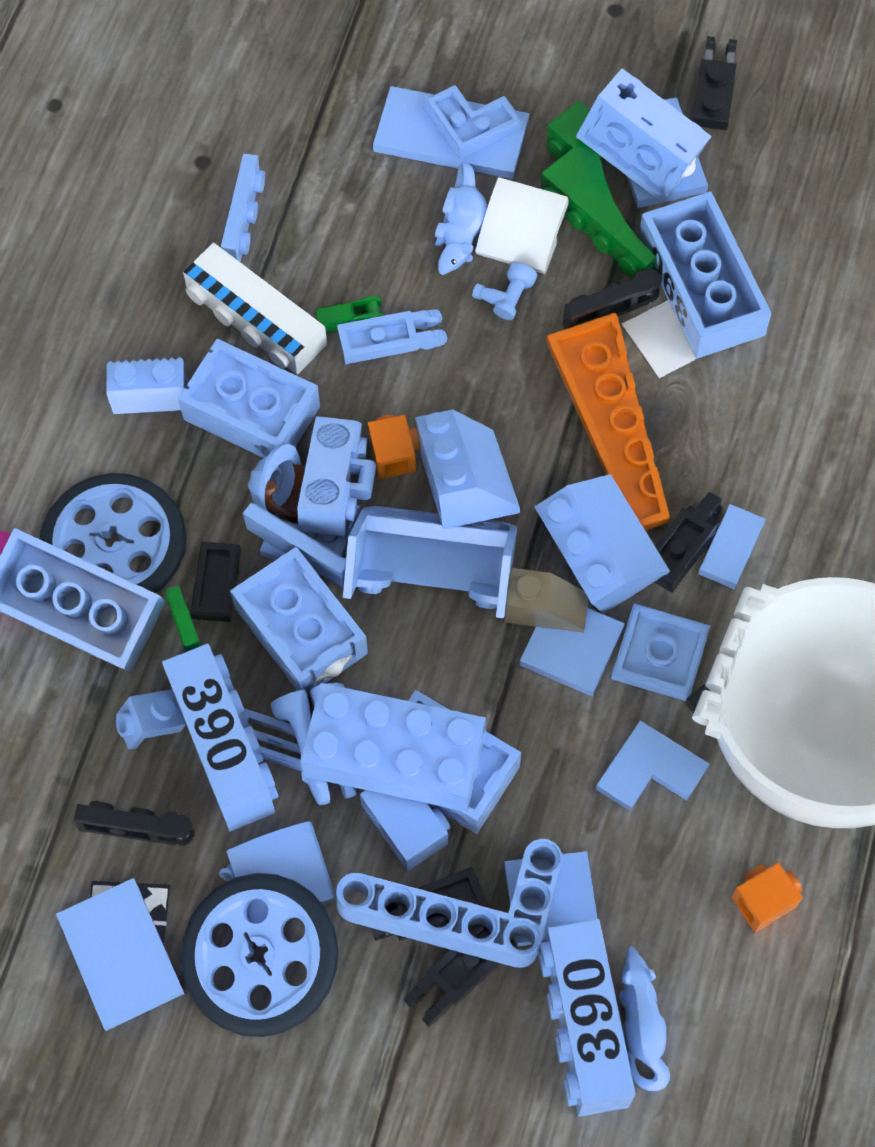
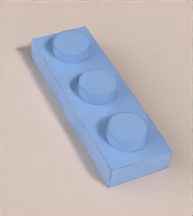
(243, 207)

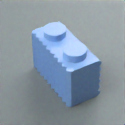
(146, 385)

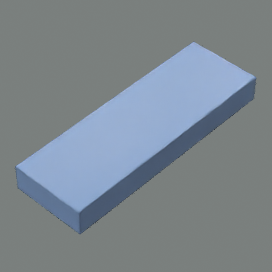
(287, 537)

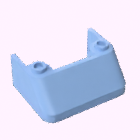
(416, 550)

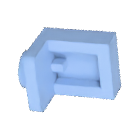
(149, 717)

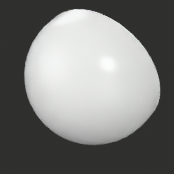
(799, 699)

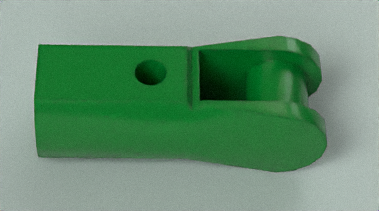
(345, 313)

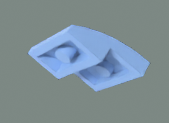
(288, 853)

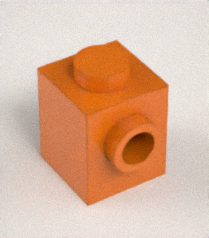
(393, 446)
(767, 895)

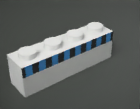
(254, 309)

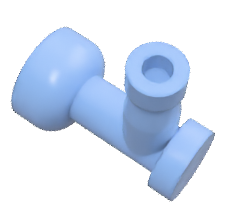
(520, 278)

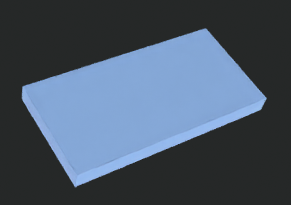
(411, 133)

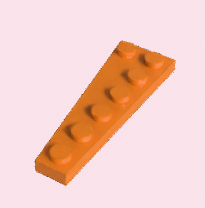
(604, 395)

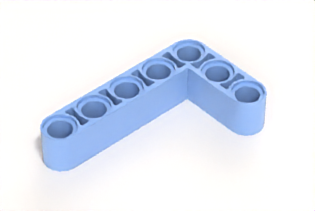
(460, 914)

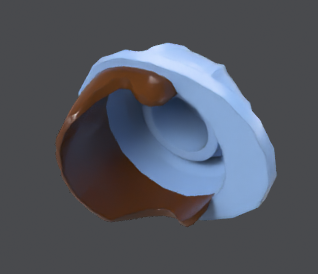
(278, 481)

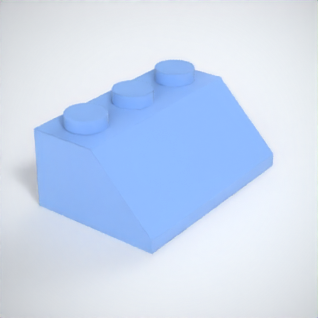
(464, 469)
(602, 541)

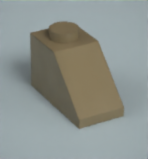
(545, 601)

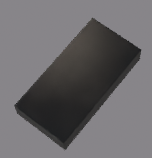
(213, 581)

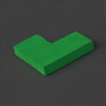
(182, 619)

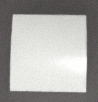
(521, 225)

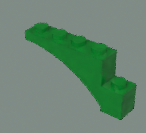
(591, 206)

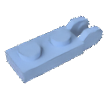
(390, 335)

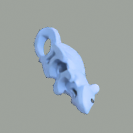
(462, 221)
(644, 1026)

